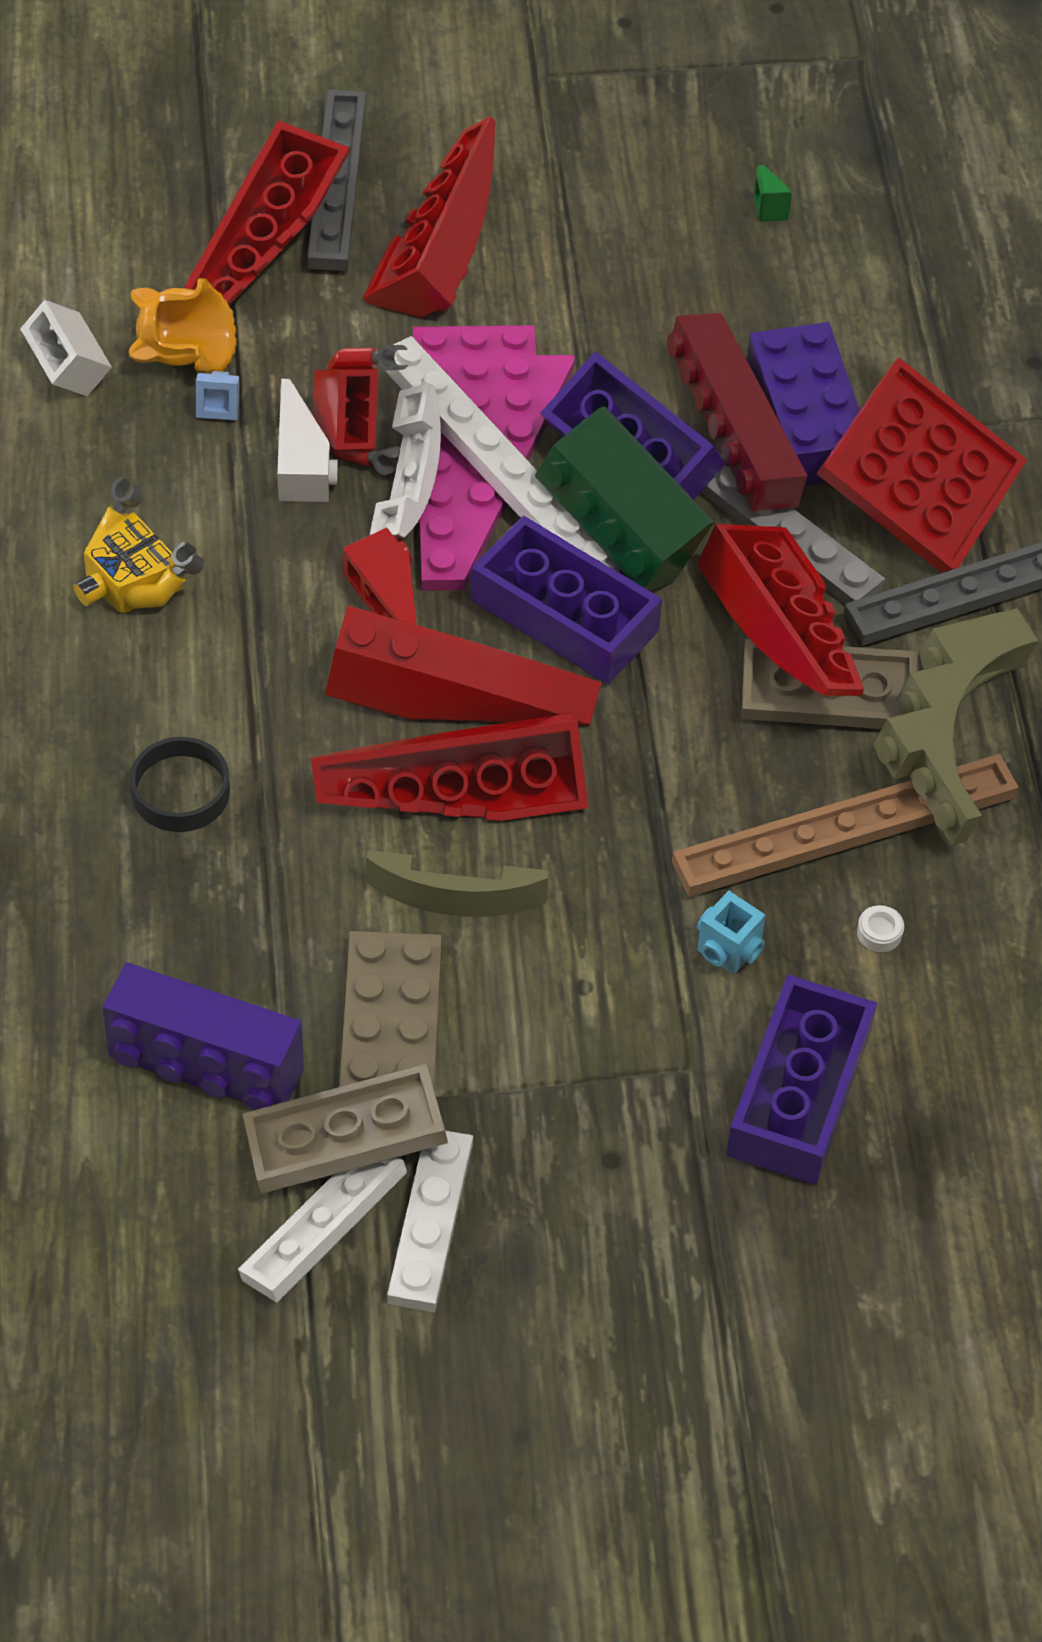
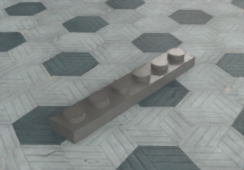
(334, 219)
(946, 595)

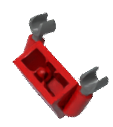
(348, 404)

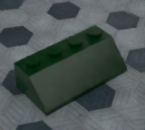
(624, 500)

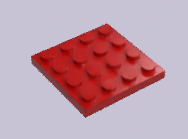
(922, 467)

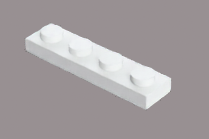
(430, 1224)
(318, 1226)

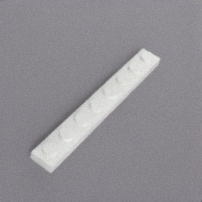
(491, 451)

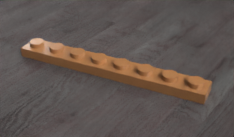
(829, 829)

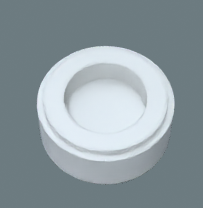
(880, 928)

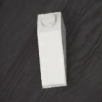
(302, 452)

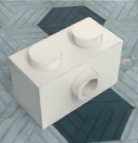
(65, 348)

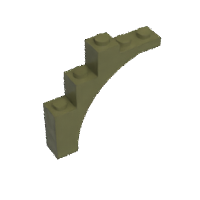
(921, 739)

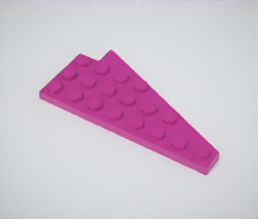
(511, 387)

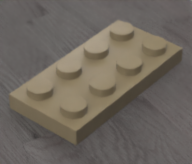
(777, 696)
(390, 1004)
(344, 1128)

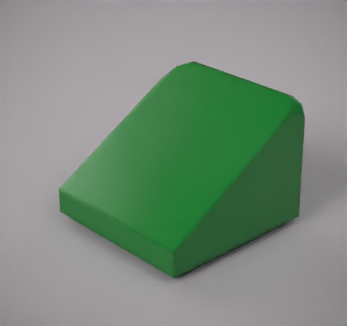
(771, 196)

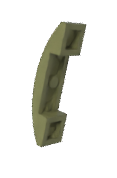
(455, 894)

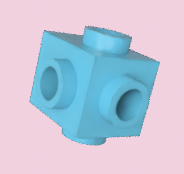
(731, 933)

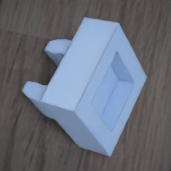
(217, 396)

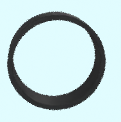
(172, 748)

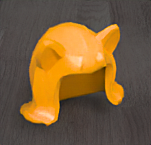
(184, 328)

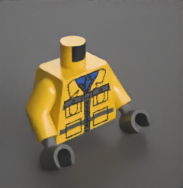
(130, 562)

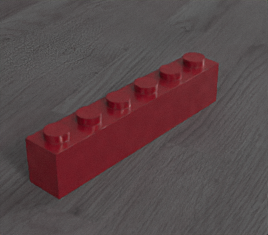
(737, 412)

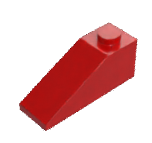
(381, 574)

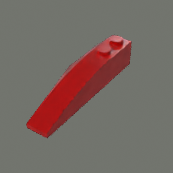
(269, 207)
(433, 254)
(780, 604)
(447, 677)
(469, 772)

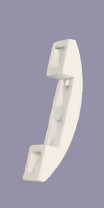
(419, 423)

